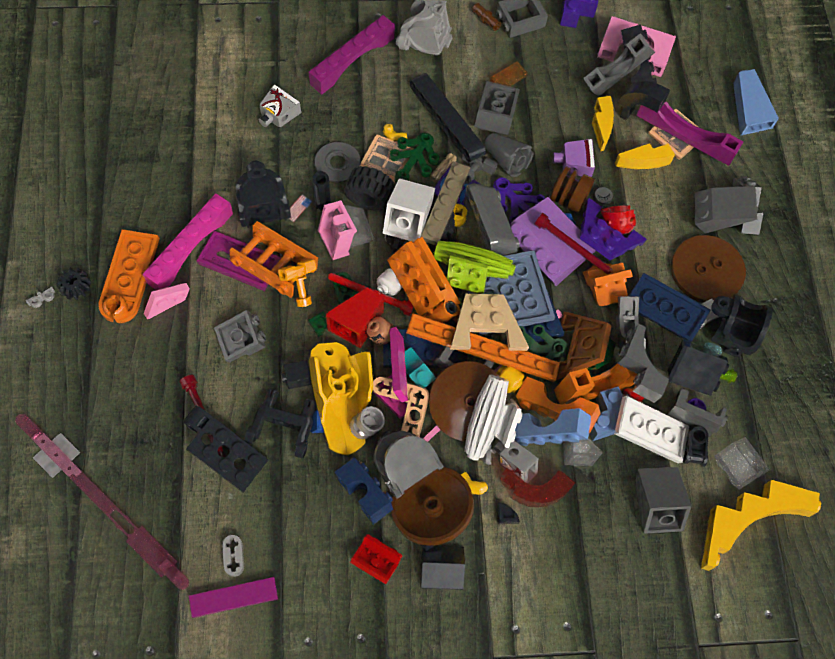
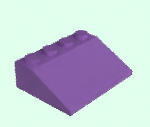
(553, 255)

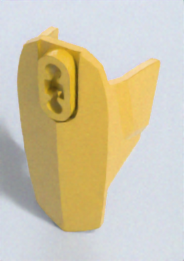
(340, 394)

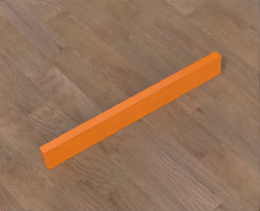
(484, 348)

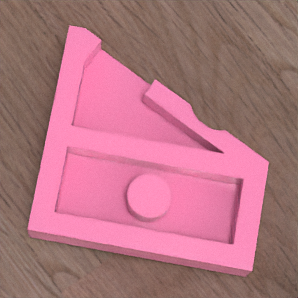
(164, 299)

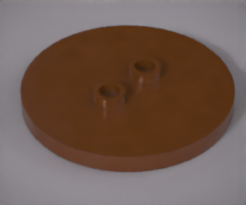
(708, 268)

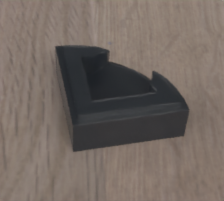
(506, 514)

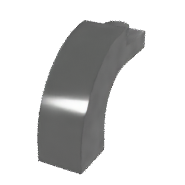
(627, 317)

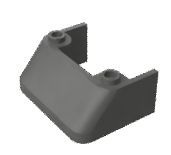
(491, 218)

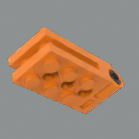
(424, 281)

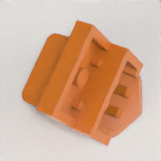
(607, 286)

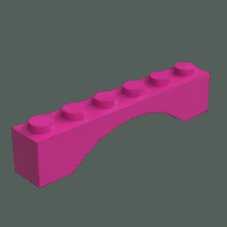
(166, 266)

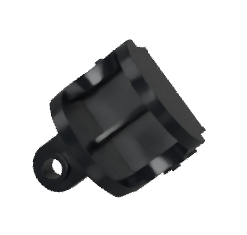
(261, 196)
(741, 324)

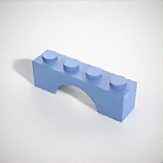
(570, 426)

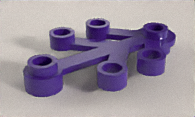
(516, 200)

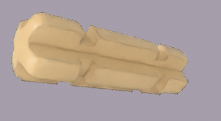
(442, 167)

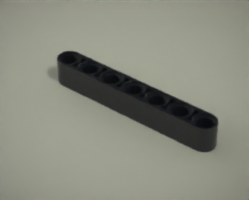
(447, 117)

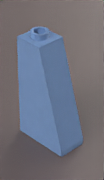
(752, 104)

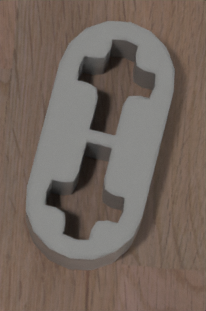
(227, 555)

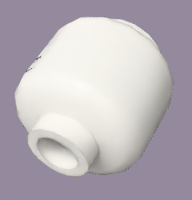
(388, 283)

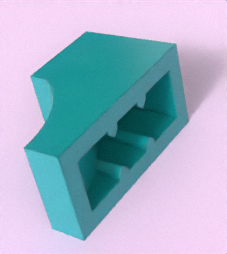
(417, 369)

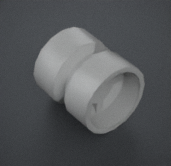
(367, 423)

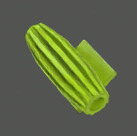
(472, 265)

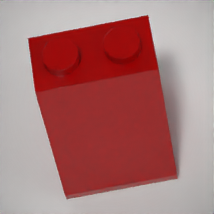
(353, 316)

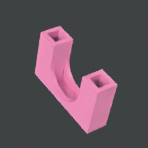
(659, 41)

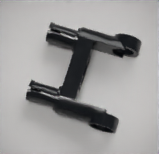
(268, 413)

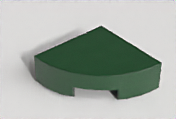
(318, 323)

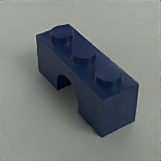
(376, 502)

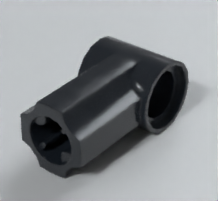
(321, 191)

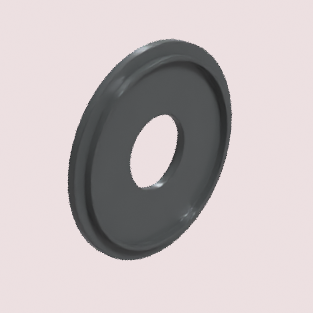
(348, 152)

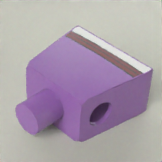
(578, 156)

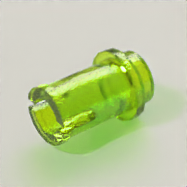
(730, 376)

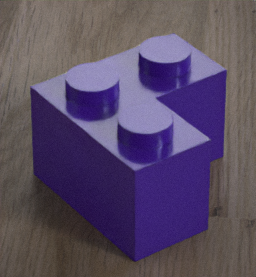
(574, 8)

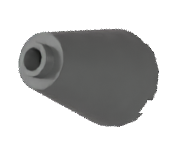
(509, 153)

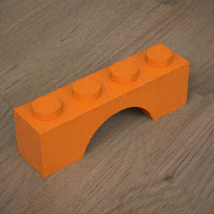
(534, 396)

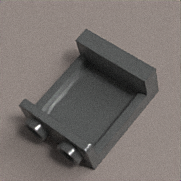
(695, 416)

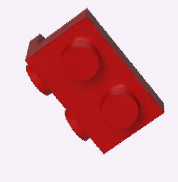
(376, 559)

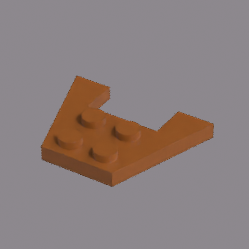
(587, 344)

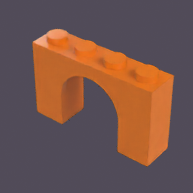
(582, 385)

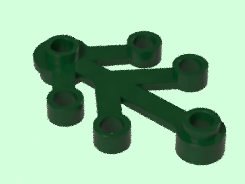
(425, 142)
(537, 349)

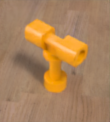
(299, 274)

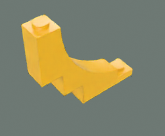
(727, 524)

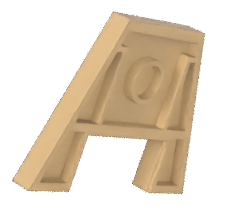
(487, 314)

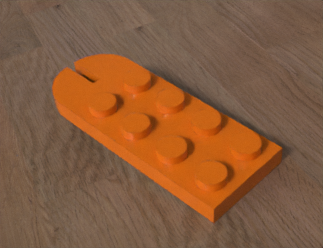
(125, 276)

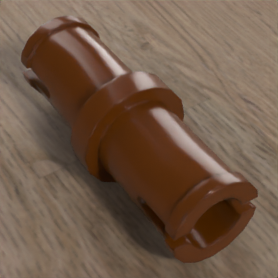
(486, 16)

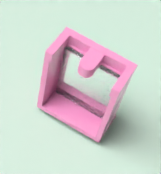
(336, 229)

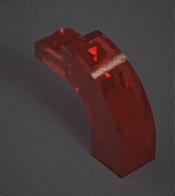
(540, 495)

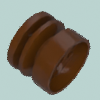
(572, 189)

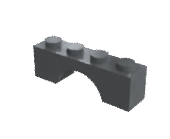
(605, 77)

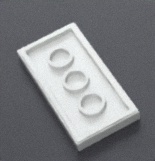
(652, 429)

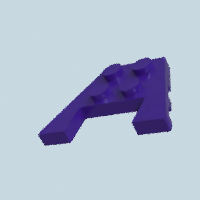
(604, 238)

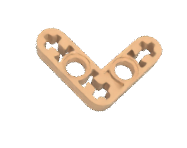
(411, 389)

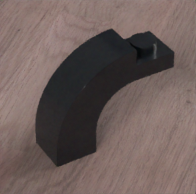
(645, 94)

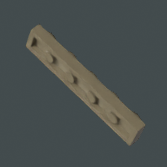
(445, 203)

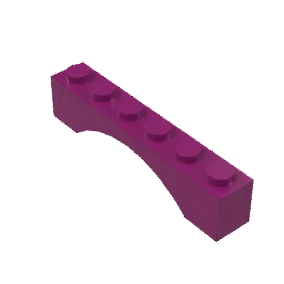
(329, 70)
(717, 145)

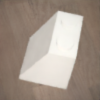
(408, 210)

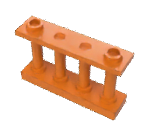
(276, 243)

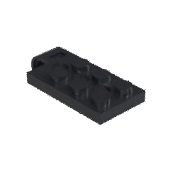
(204, 423)

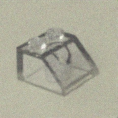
(741, 463)

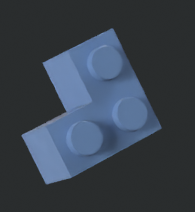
(609, 405)

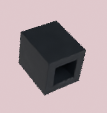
(296, 374)

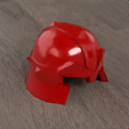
(619, 218)

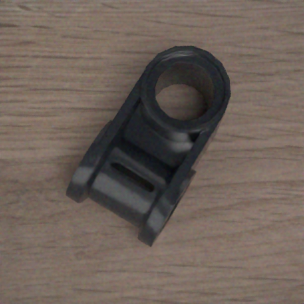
(695, 450)

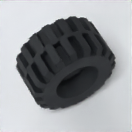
(369, 188)

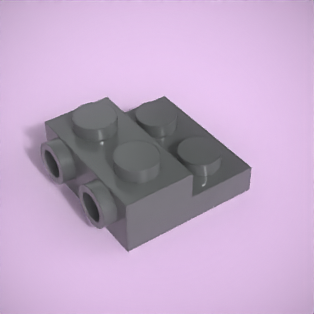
(240, 336)

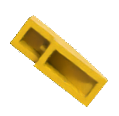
(603, 120)
(645, 157)

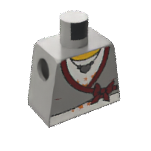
(278, 107)
(518, 460)

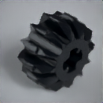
(73, 283)

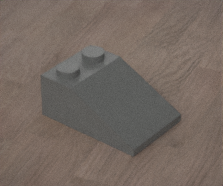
(497, 108)
(725, 207)

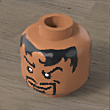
(378, 330)

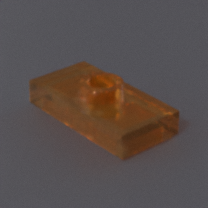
(510, 75)

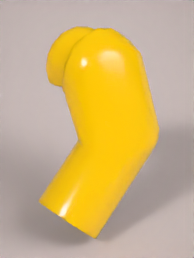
(391, 134)
(476, 486)

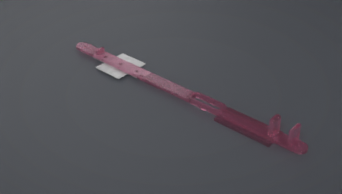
(58, 456)

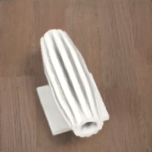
(492, 418)

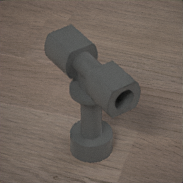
(487, 165)

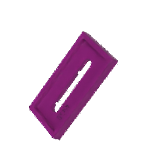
(221, 242)

